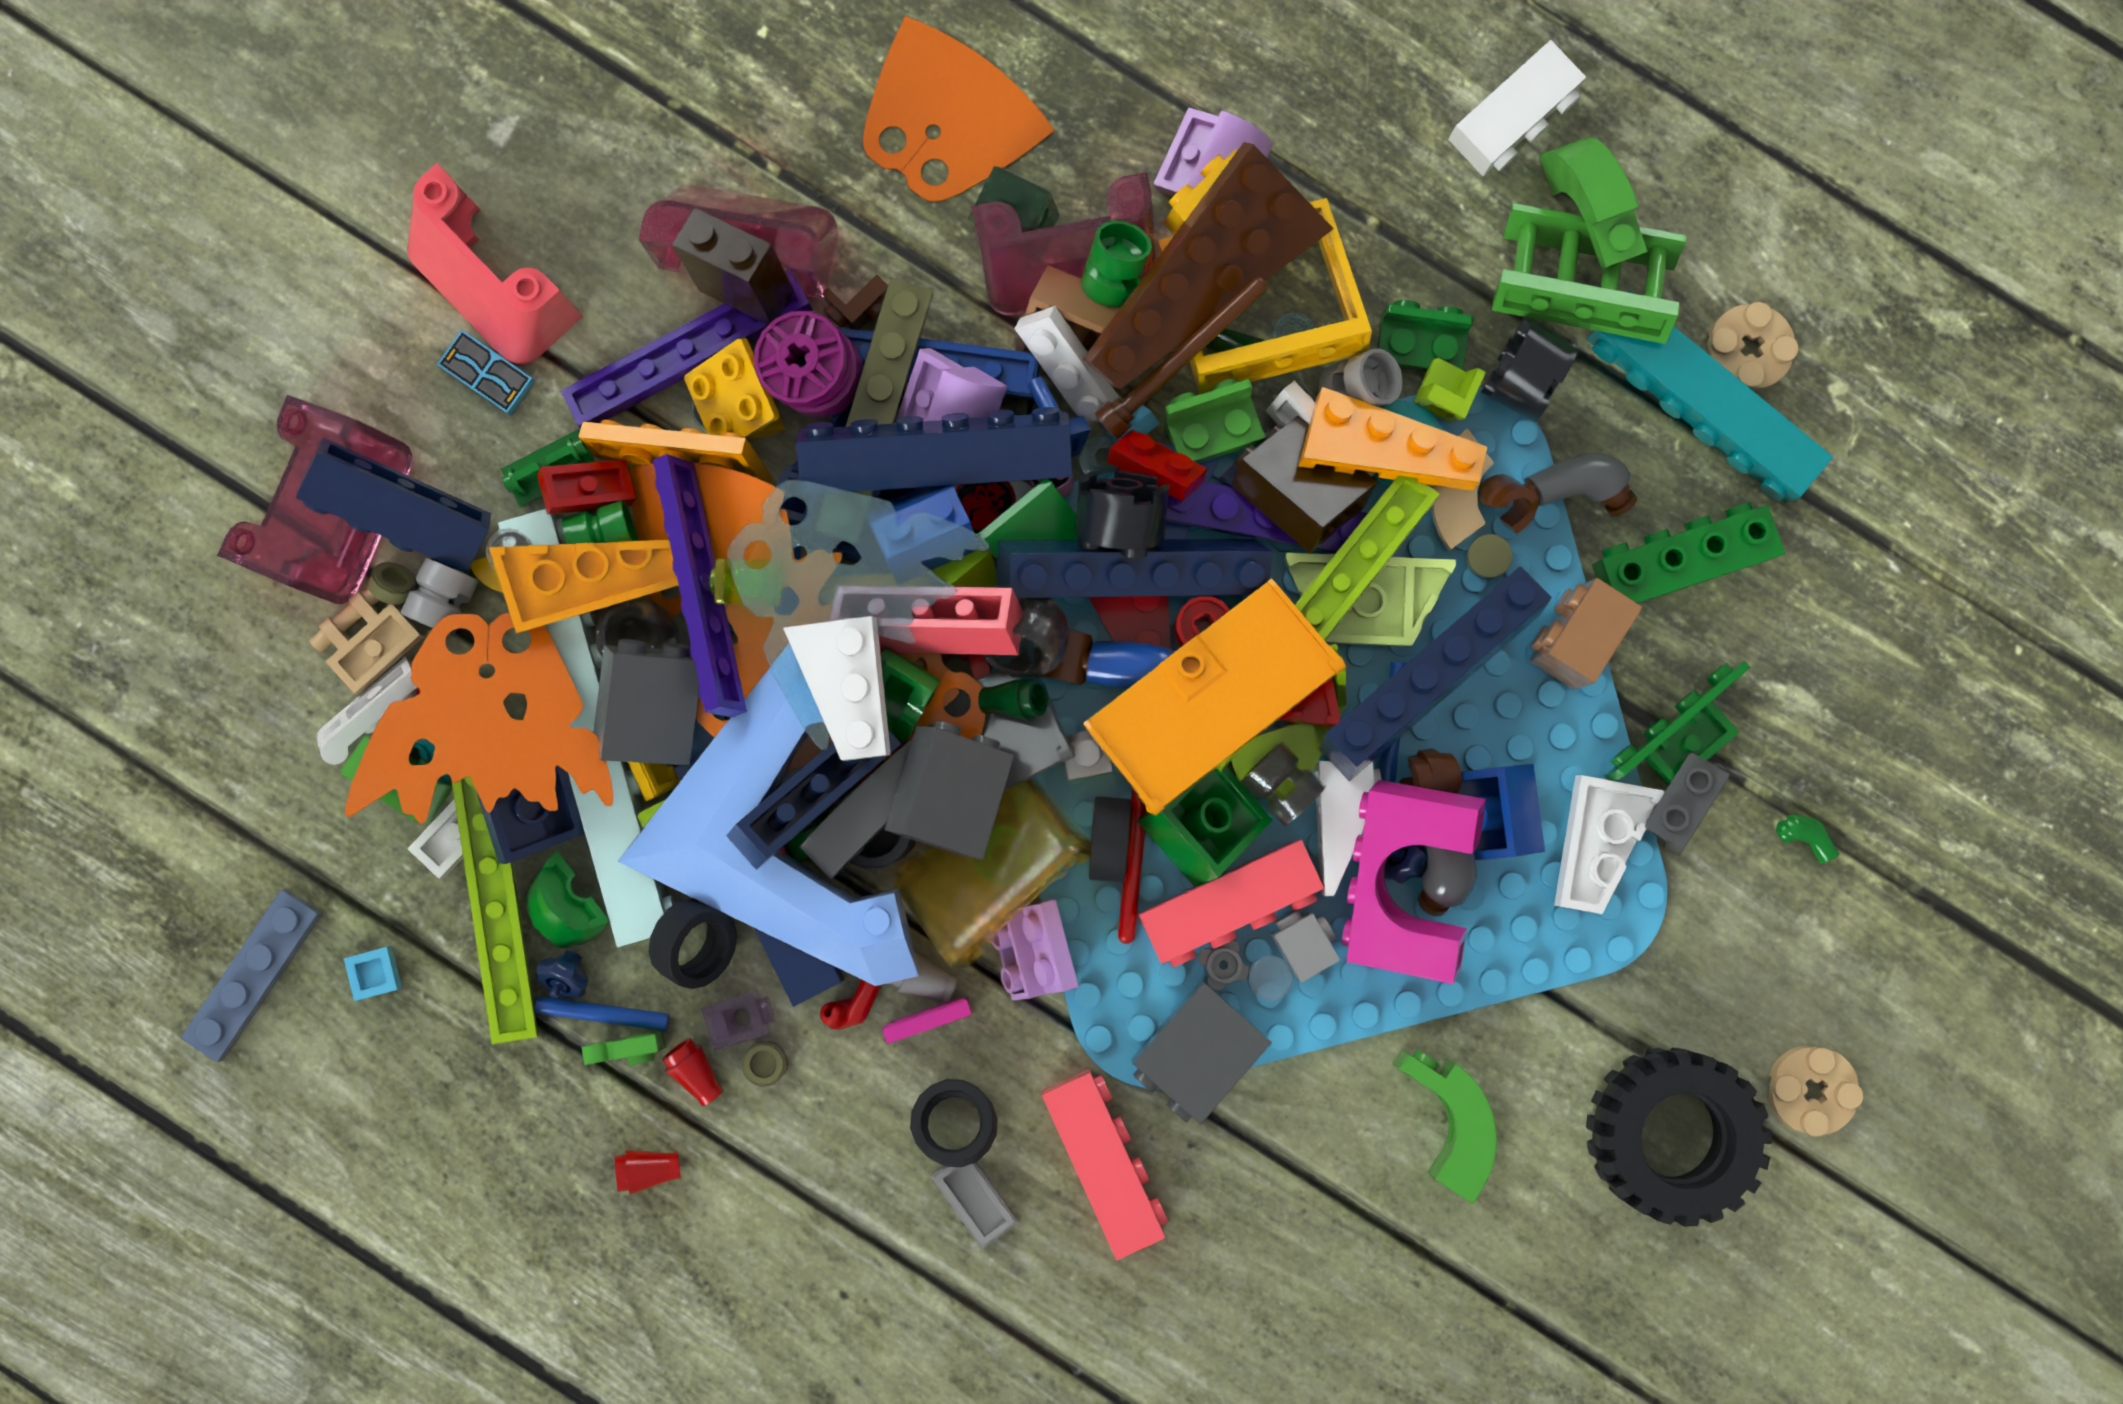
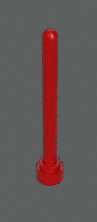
(1131, 885)

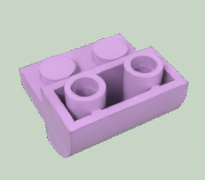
(1200, 141)
(945, 388)
(1035, 953)

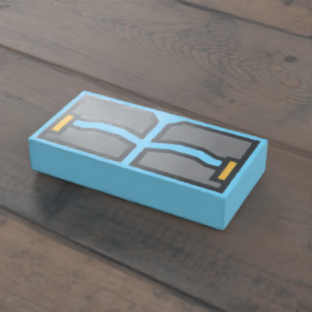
(486, 372)

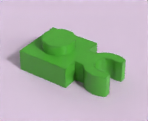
(636, 1049)

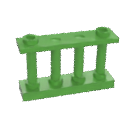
(1580, 304)

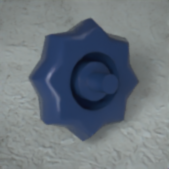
(1406, 863)
(563, 975)

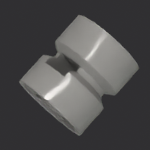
(1366, 377)
(439, 593)

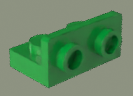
(1420, 335)

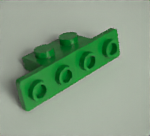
(1695, 729)

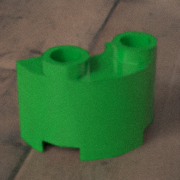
(906, 692)
(558, 911)

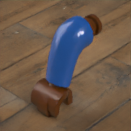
(1107, 661)

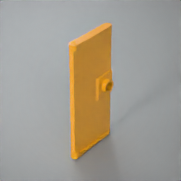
(1213, 696)

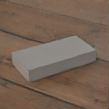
(975, 1201)

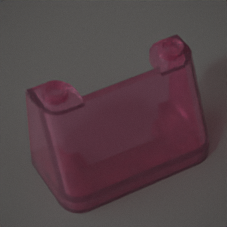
(801, 233)
(1017, 259)
(297, 544)

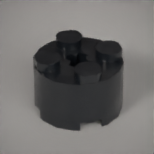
(1530, 369)
(1121, 513)

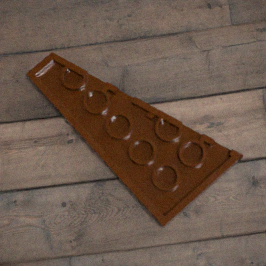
(1239, 230)

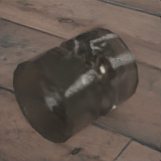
(1272, 772)

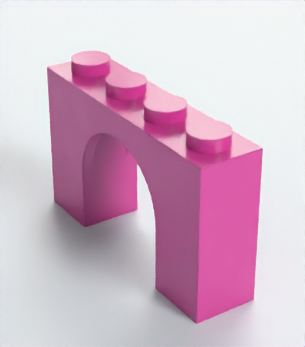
(1380, 930)

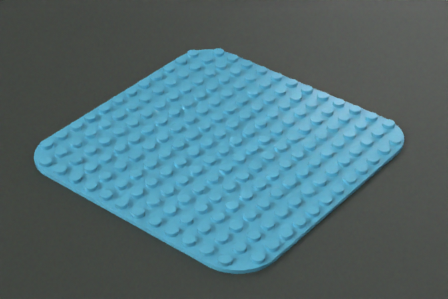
(1493, 720)

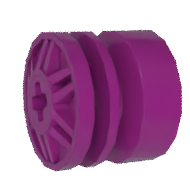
(831, 371)

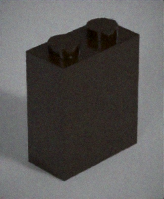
(733, 266)
(1299, 500)

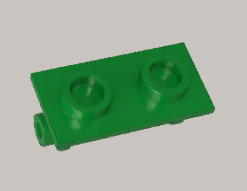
(522, 477)

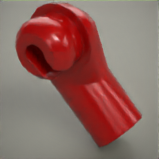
(850, 1011)

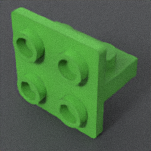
(1214, 421)

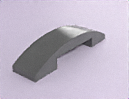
(856, 818)

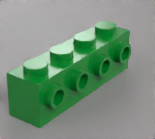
(1692, 556)

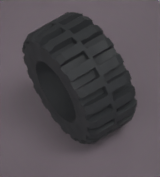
(1734, 1149)

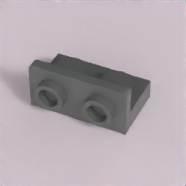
(1686, 802)

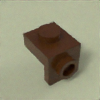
(860, 309)

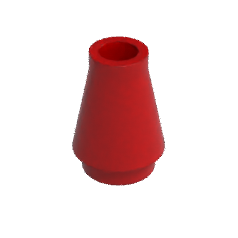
(692, 1070)
(645, 1169)

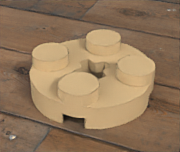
(1764, 326)
(1839, 1094)

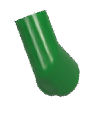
(1810, 832)

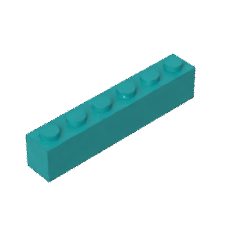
(1719, 410)

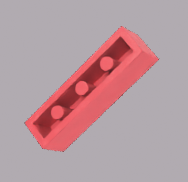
(967, 623)
(1230, 902)
(1103, 1163)

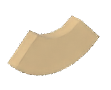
(1457, 510)

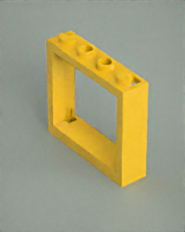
(1301, 348)

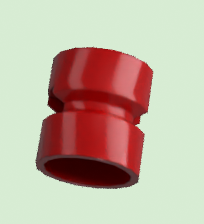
(1196, 617)

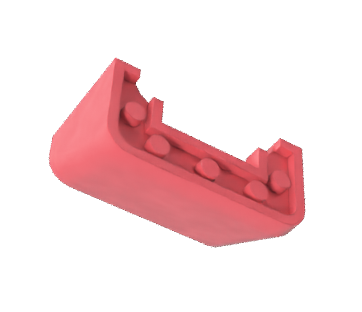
(513, 316)

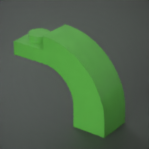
(1602, 194)
(1471, 1137)

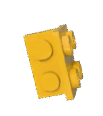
(732, 396)

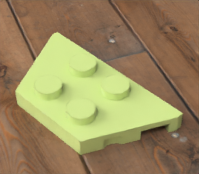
(1391, 606)

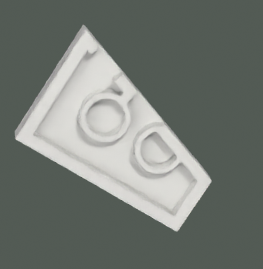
(846, 682)
(1599, 837)

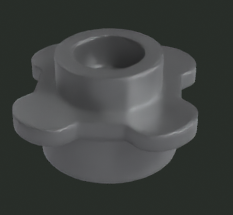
(1219, 977)

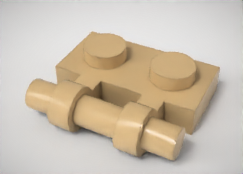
(373, 648)

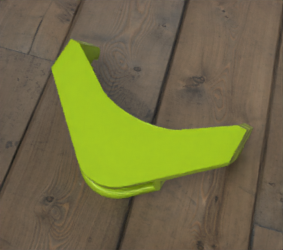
(1300, 738)

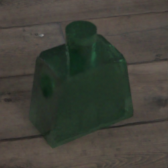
(1023, 196)

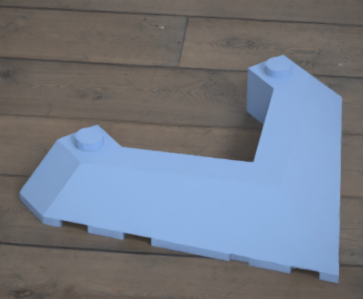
(783, 898)

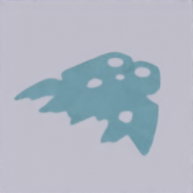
(820, 590)

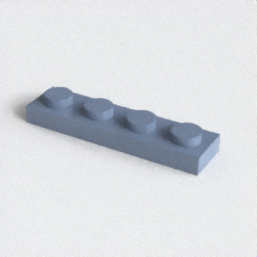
(251, 975)

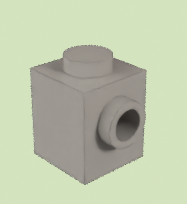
(1305, 944)

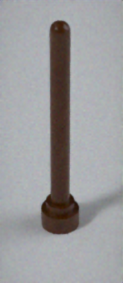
(1119, 413)

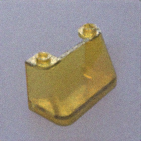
(971, 899)

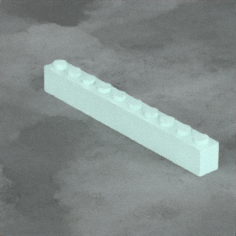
(630, 897)

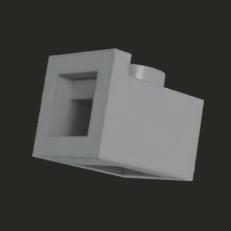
(1088, 758)

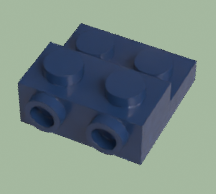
(525, 827)

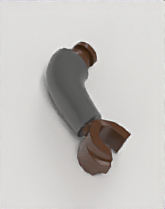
(1588, 474)
(1448, 873)

